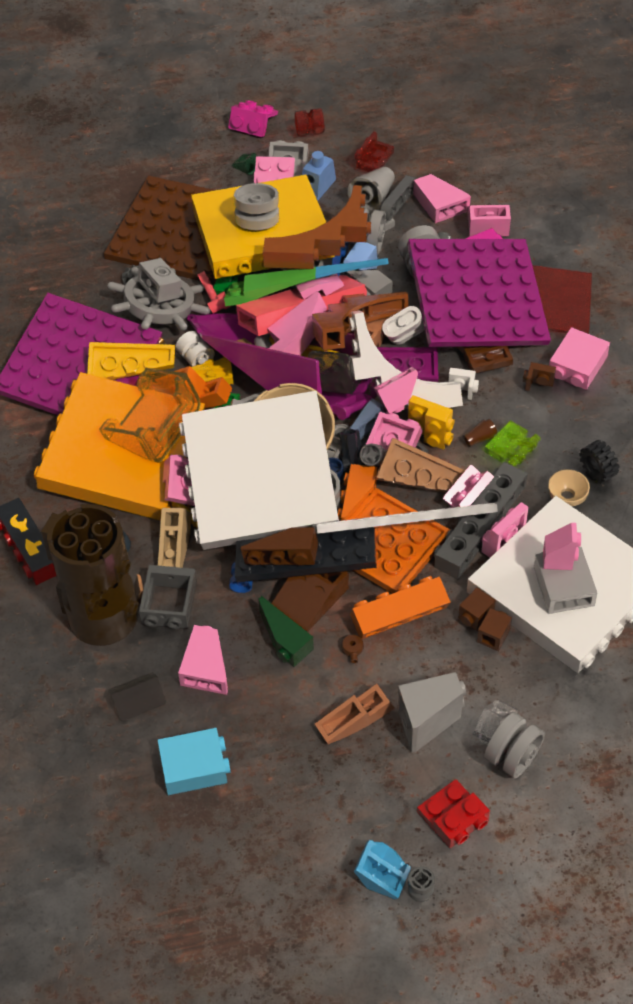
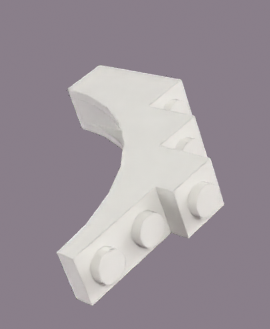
(371, 363)

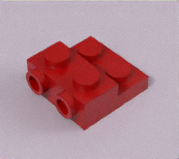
(454, 813)

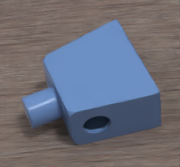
(320, 173)

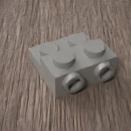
(296, 150)

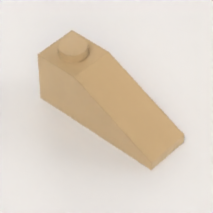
(174, 536)

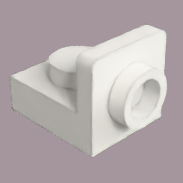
(466, 379)

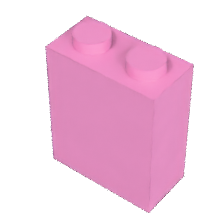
(579, 358)

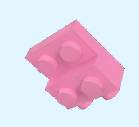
(273, 168)
(390, 426)
(176, 480)
(504, 529)

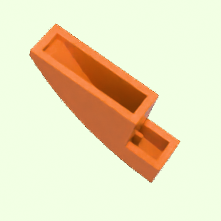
(210, 393)

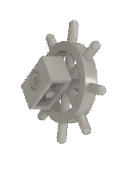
(162, 290)

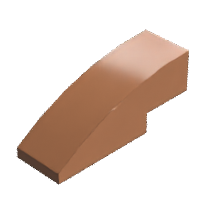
(354, 714)

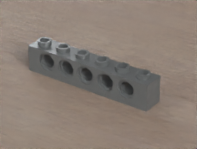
(501, 490)

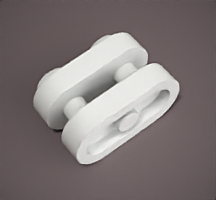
(404, 325)

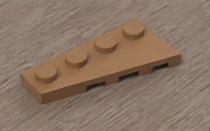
(416, 468)

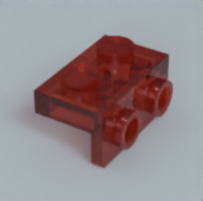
(373, 154)

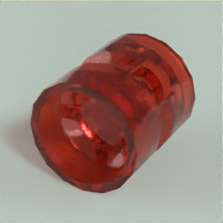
(309, 121)

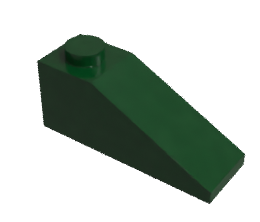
(288, 638)

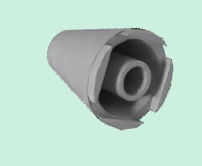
(375, 186)

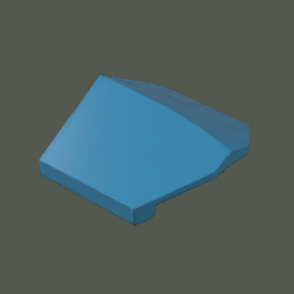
(382, 869)

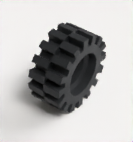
(599, 461)

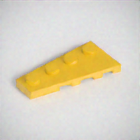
(127, 359)

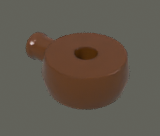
(352, 646)

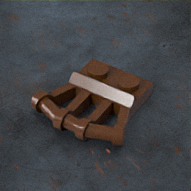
(486, 357)

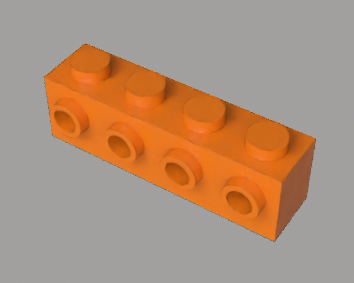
(400, 607)

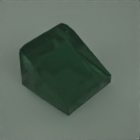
(246, 163)

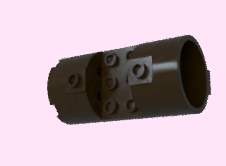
(92, 573)

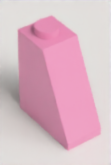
(440, 198)
(203, 662)

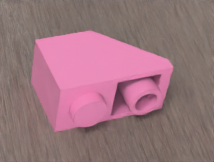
(561, 548)

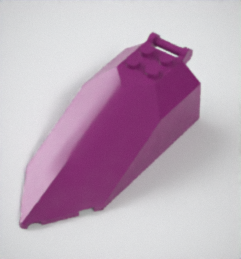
(275, 367)

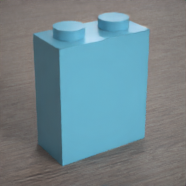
(193, 761)

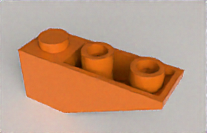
(360, 485)

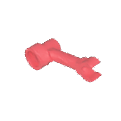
(217, 301)

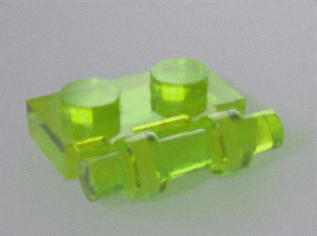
(506, 442)

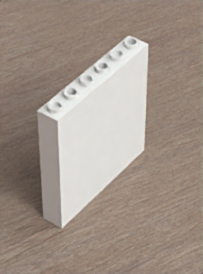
(257, 469)
(571, 634)

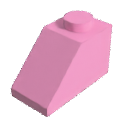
(397, 390)

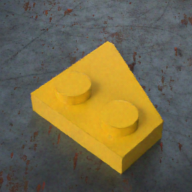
(215, 369)

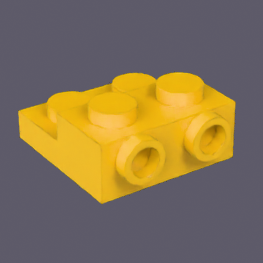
(434, 421)

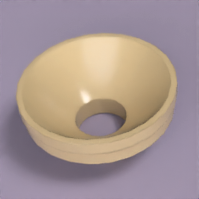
(569, 481)

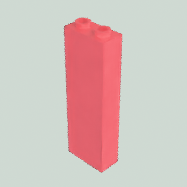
(264, 312)

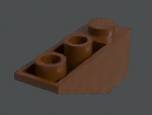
(286, 547)

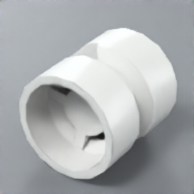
(194, 348)

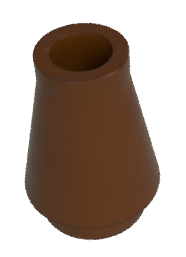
(481, 432)

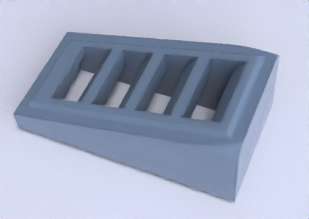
(367, 418)

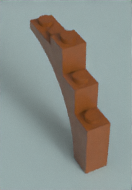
(304, 249)
(333, 326)

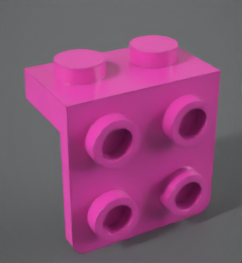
(250, 117)

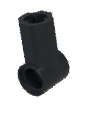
(350, 449)

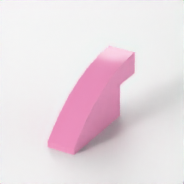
(295, 329)

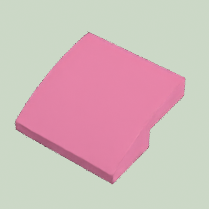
(327, 284)

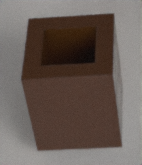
(475, 608)
(494, 629)

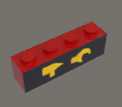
(27, 541)

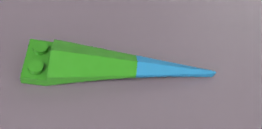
(262, 284)

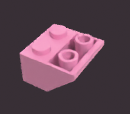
(489, 216)

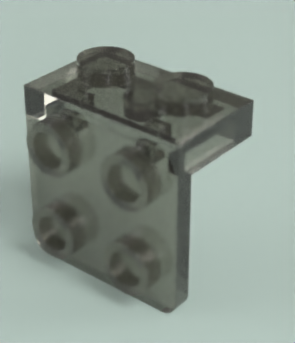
(335, 372)

